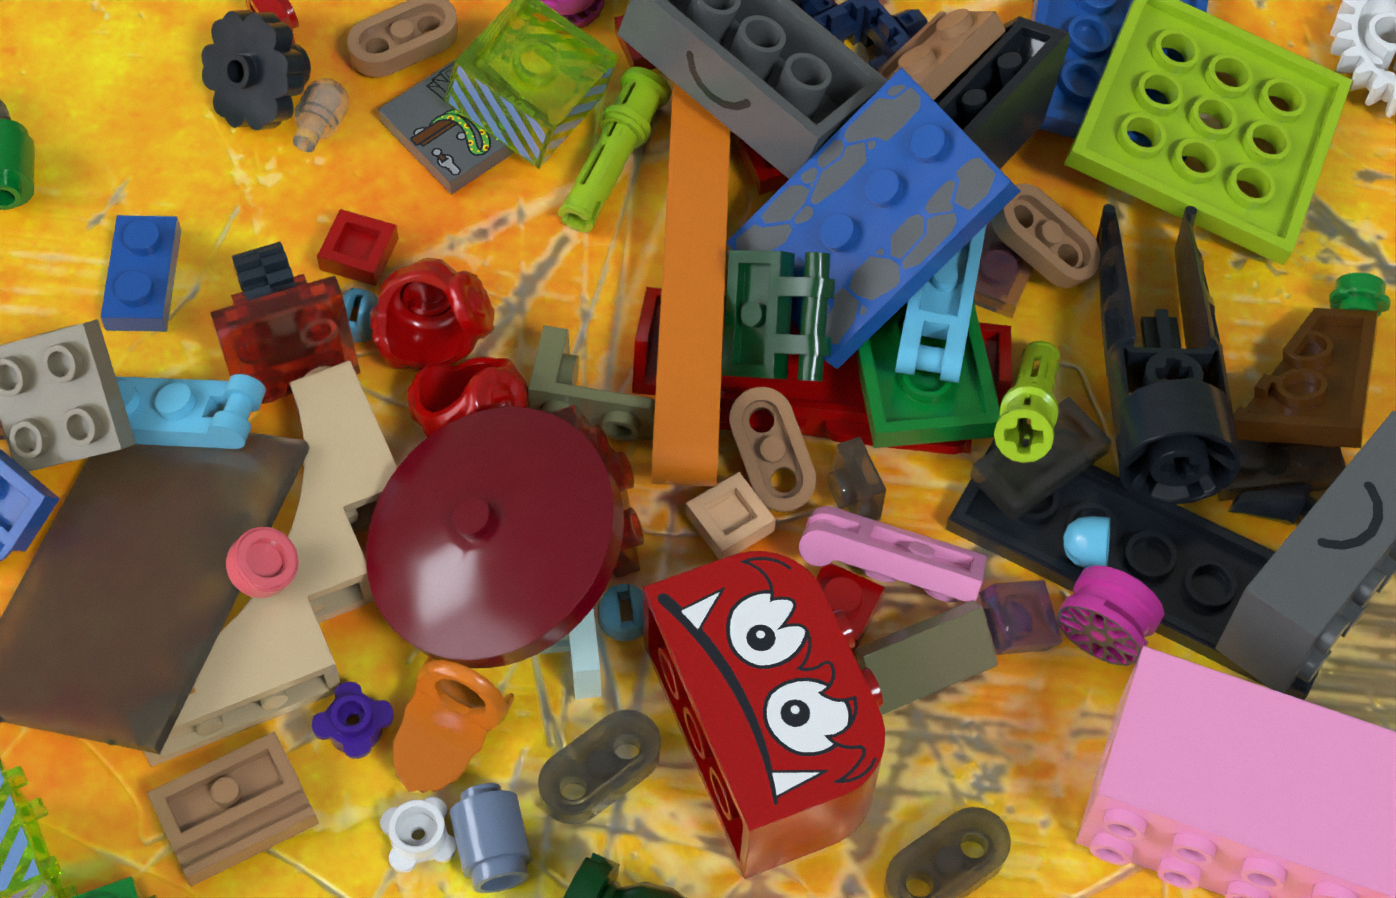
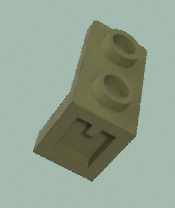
(554, 388)

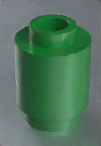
(16, 164)

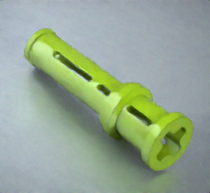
(623, 129)
(1032, 400)

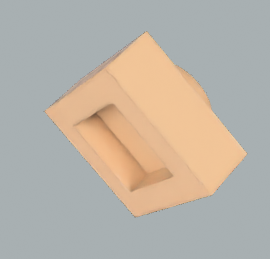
(730, 516)

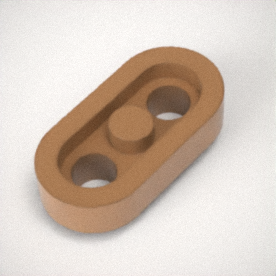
(401, 37)
(1041, 230)
(773, 450)

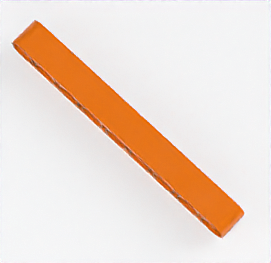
(691, 298)

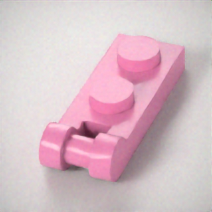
(892, 554)

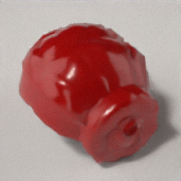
(430, 315)
(450, 392)

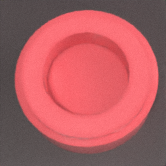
(262, 562)

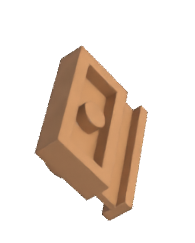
(945, 48)
(232, 808)

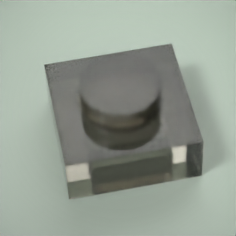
(856, 481)

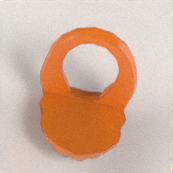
(445, 724)

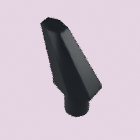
(1275, 504)

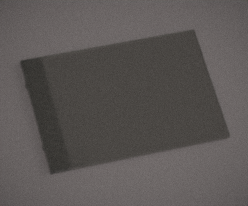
(135, 587)

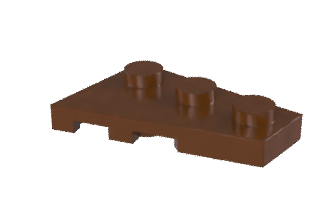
(1319, 385)

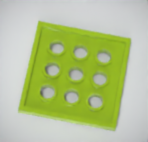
(1228, 154)

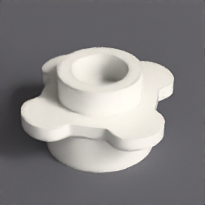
(414, 815)

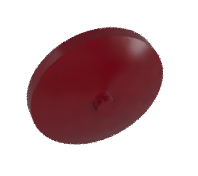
(495, 537)

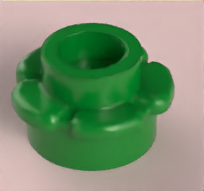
(1360, 292)

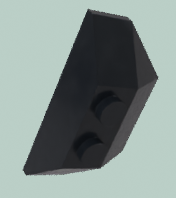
(1008, 88)

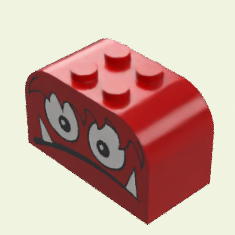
(768, 703)

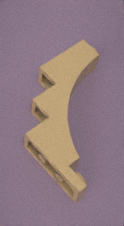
(274, 649)

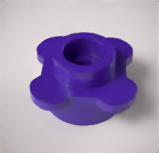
(358, 738)

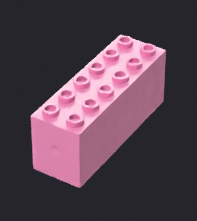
(1243, 789)

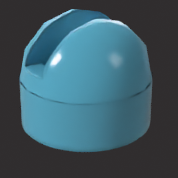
(366, 300)
(1088, 541)
(610, 612)

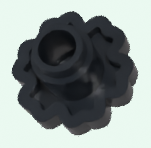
(254, 69)

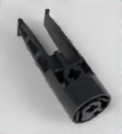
(1178, 422)

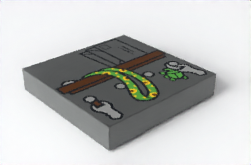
(441, 136)

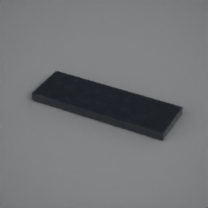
(1178, 555)

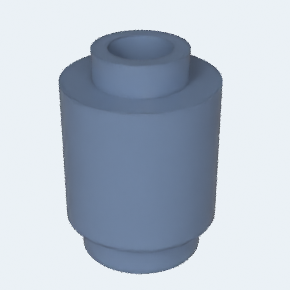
(491, 838)

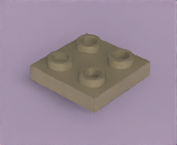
(61, 398)

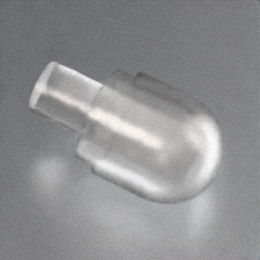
(319, 113)

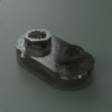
(596, 767)
(941, 862)

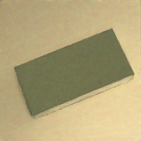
(929, 655)

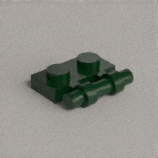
(760, 314)

